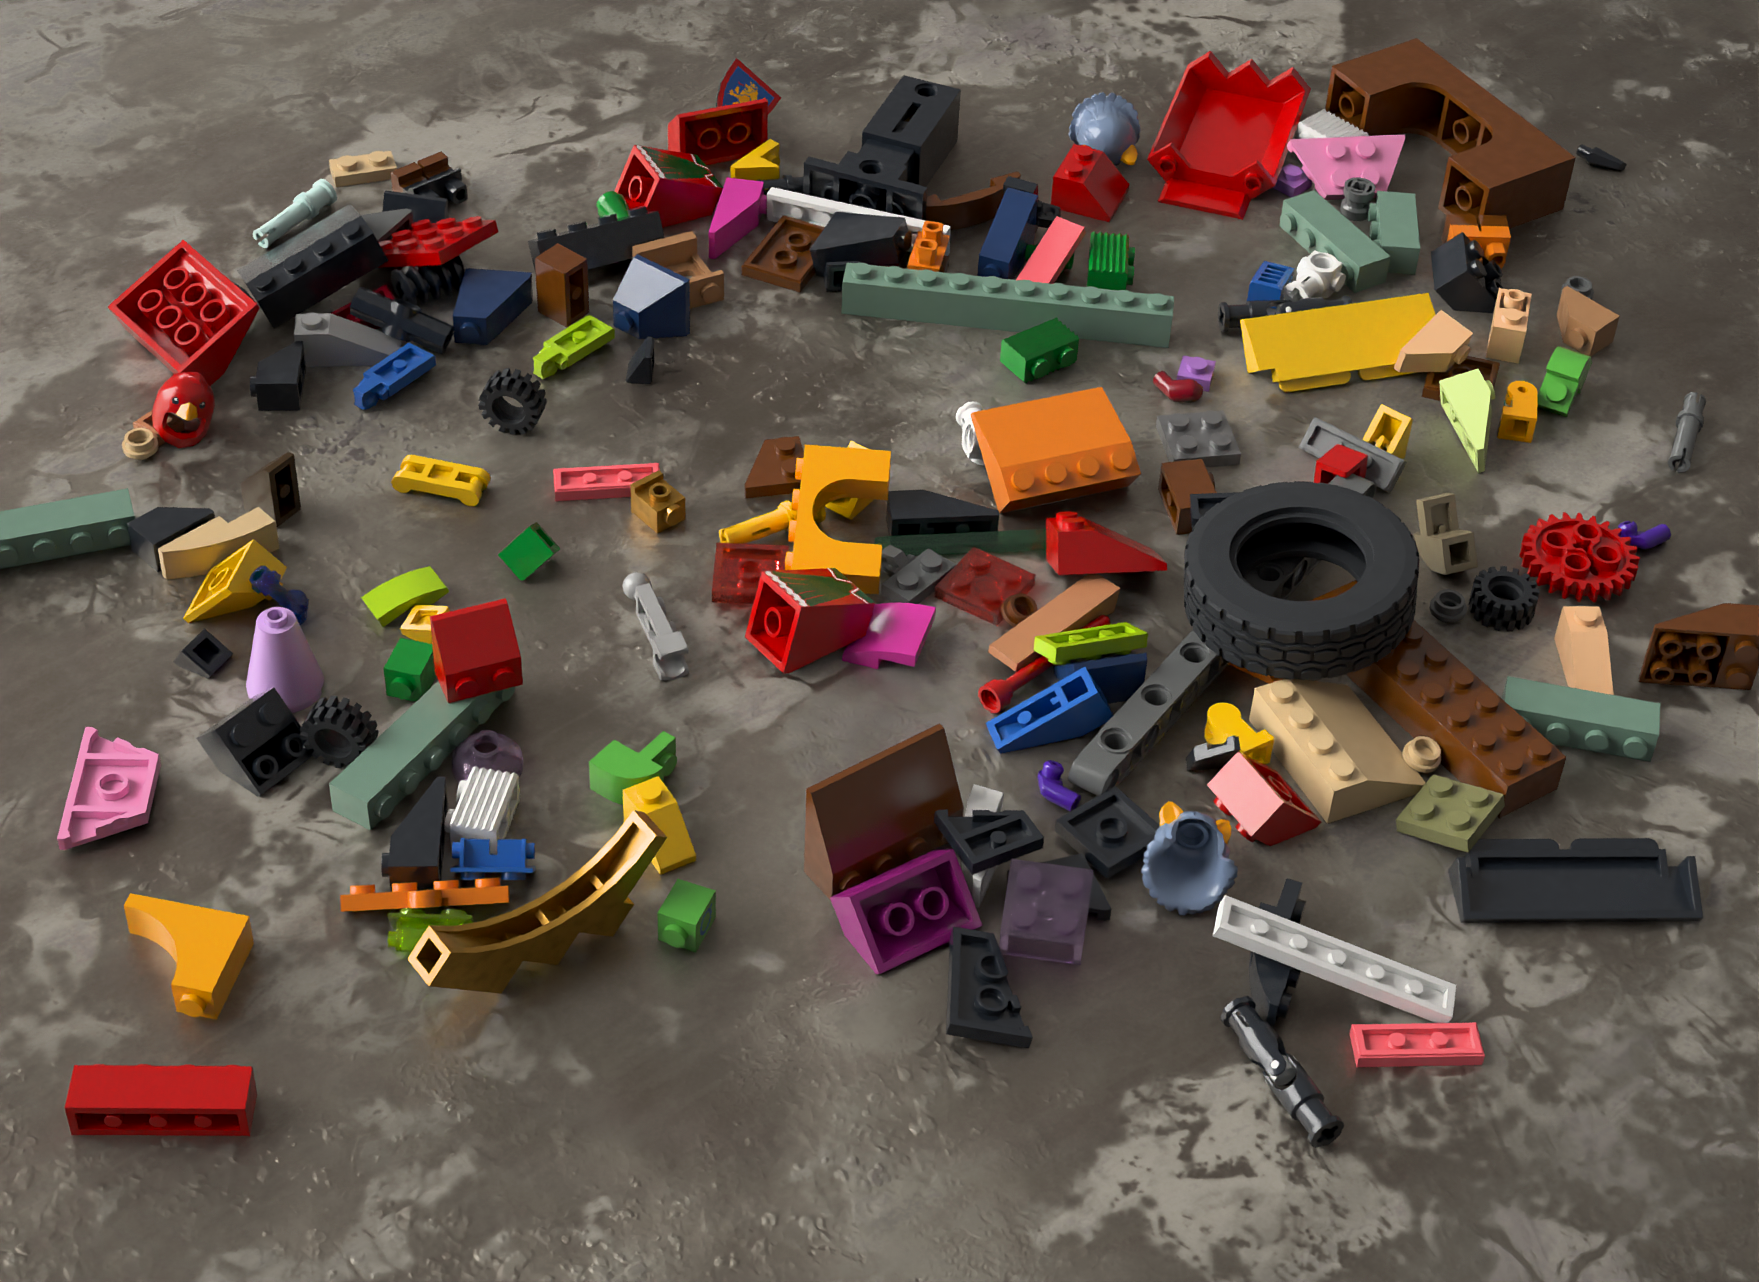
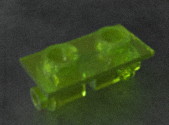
(413, 922)

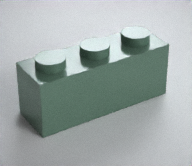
(1396, 229)

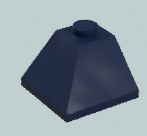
(652, 301)

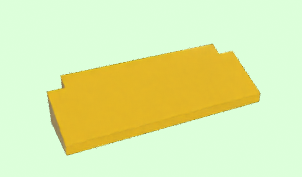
(1327, 343)

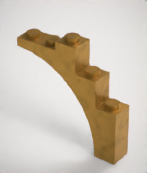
(590, 901)

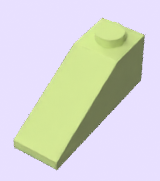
(1468, 406)

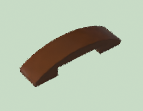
(968, 208)

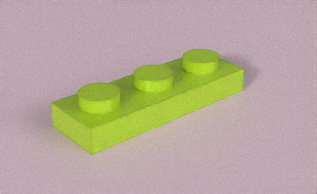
(1090, 642)

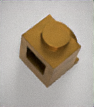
(657, 502)

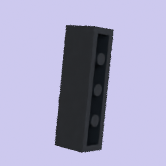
(603, 242)

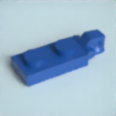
(392, 375)

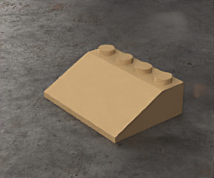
(1332, 747)

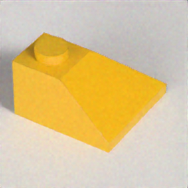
(228, 583)

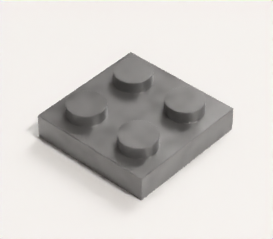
(1199, 437)

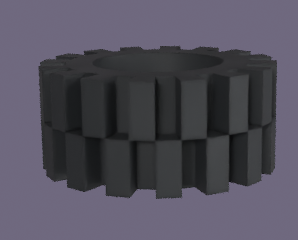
(518, 388)
(1499, 612)
(338, 731)

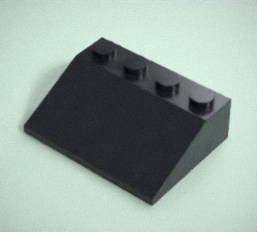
(313, 265)

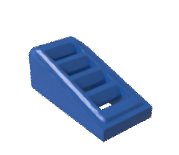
(1270, 282)

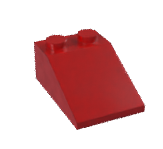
(1086, 547)

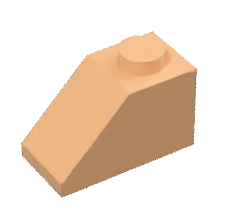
(1435, 346)

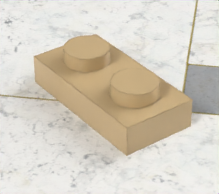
(362, 168)

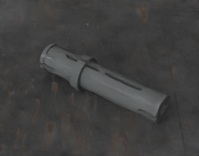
(1688, 425)

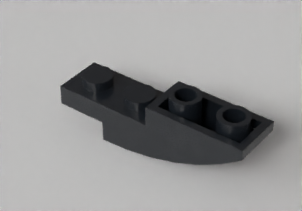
(1269, 977)

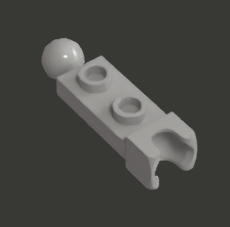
(662, 634)

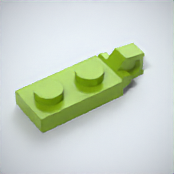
(572, 345)

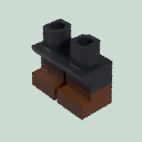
(430, 178)

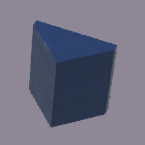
(1116, 676)

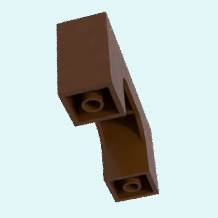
(1497, 156)

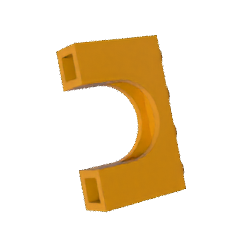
(829, 475)

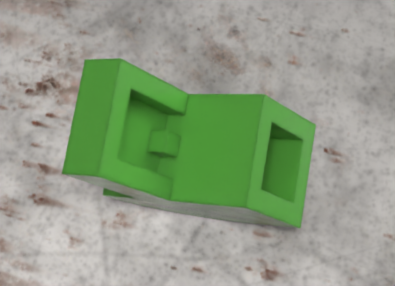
(1563, 380)
(621, 767)

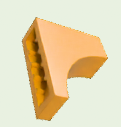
(203, 942)

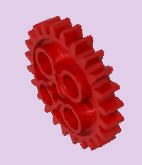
(1579, 557)

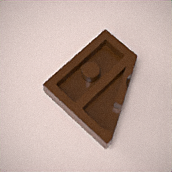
(775, 468)

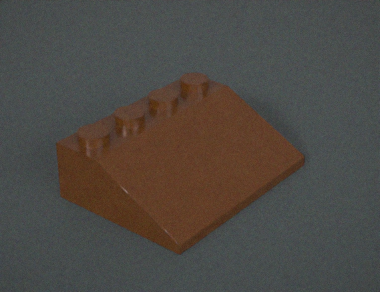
(879, 812)

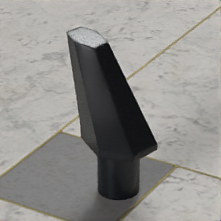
(1600, 158)

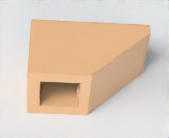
(1508, 325)

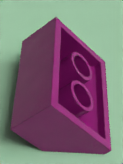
(906, 910)

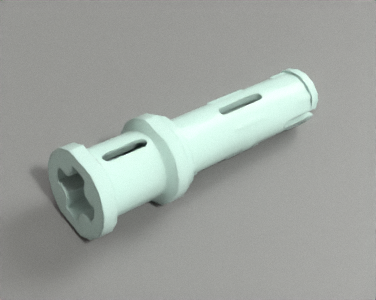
(304, 207)

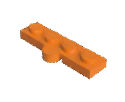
(407, 896)

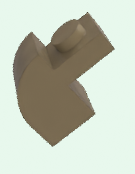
(1440, 540)

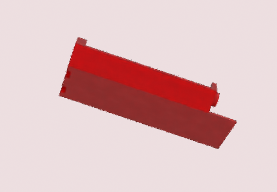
(1226, 135)

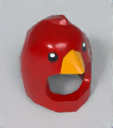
(189, 398)

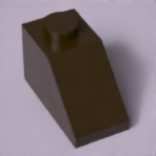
(274, 489)

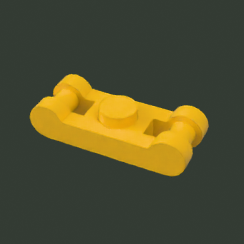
(441, 479)

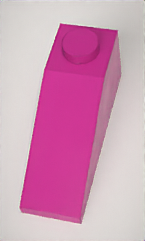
(736, 213)

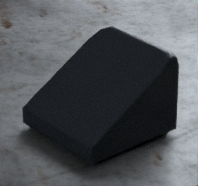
(834, 275)
(642, 364)
(203, 655)

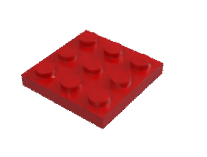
(435, 242)

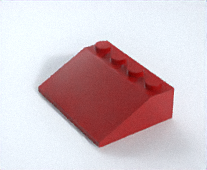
(187, 313)

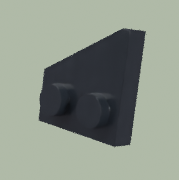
(989, 837)

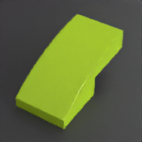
(403, 592)

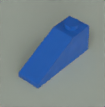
(1053, 715)

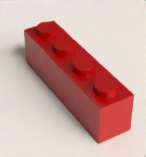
(161, 1100)

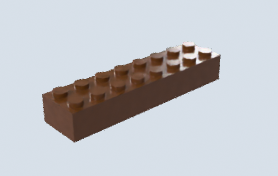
(1476, 729)

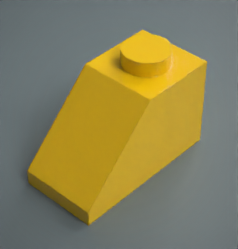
(664, 811)

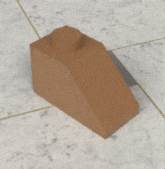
(1585, 323)

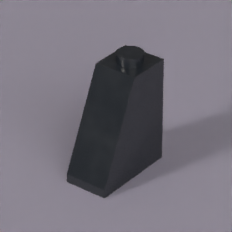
(861, 238)

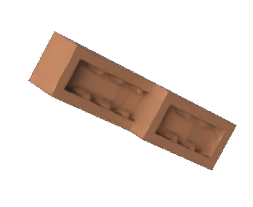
(1066, 612)

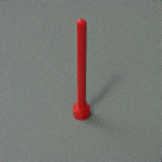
(998, 693)

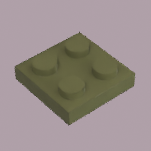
(1450, 813)

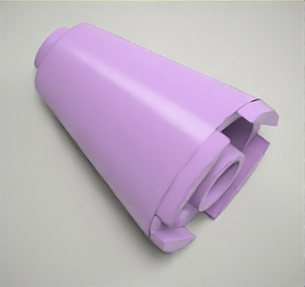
(283, 660)

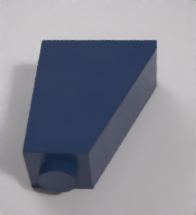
(1009, 235)
(489, 303)

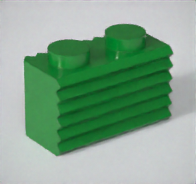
(1110, 261)
(1039, 350)

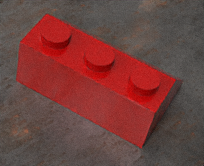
(720, 132)

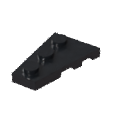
(979, 993)

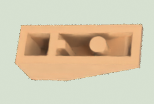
(1584, 649)

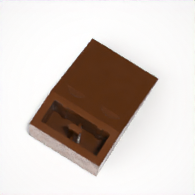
(1705, 649)

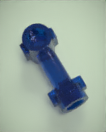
(267, 582)

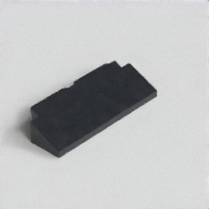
(1578, 884)

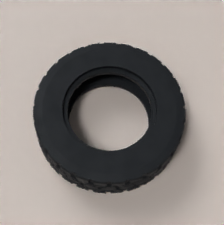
(1301, 636)

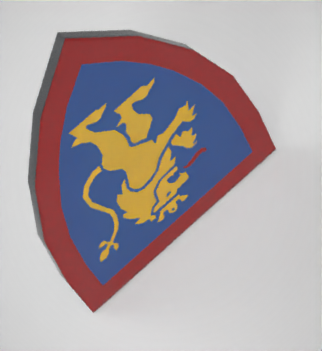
(742, 86)

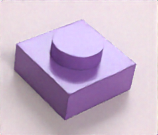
(1292, 181)
(1198, 370)

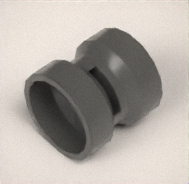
(1357, 194)

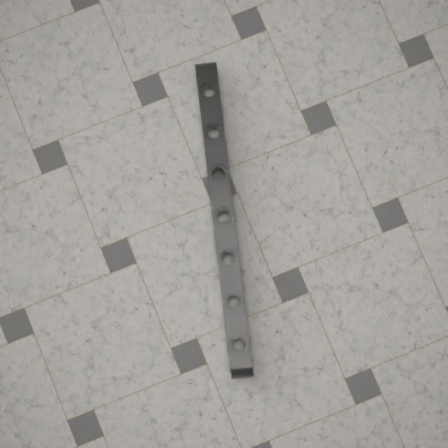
(1179, 681)

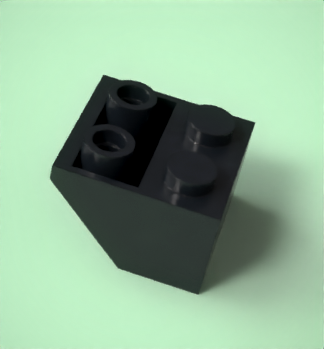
(1465, 275)
(257, 743)

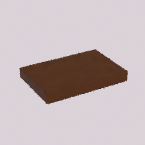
(784, 255)

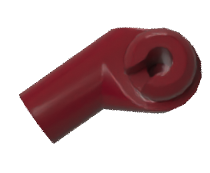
(1178, 390)

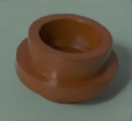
(1018, 608)

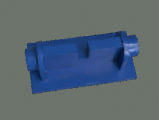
(476, 858)

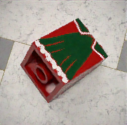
(669, 183)
(806, 615)

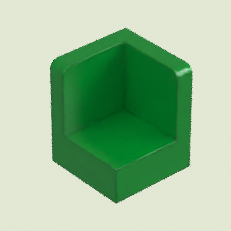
(529, 551)

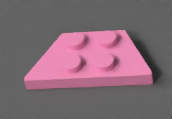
(1337, 159)
(108, 790)

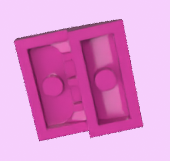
(893, 634)

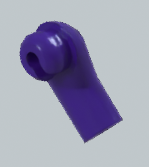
(1645, 539)
(1052, 786)

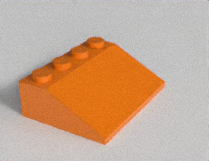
(1054, 449)

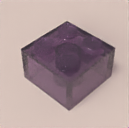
(1045, 911)

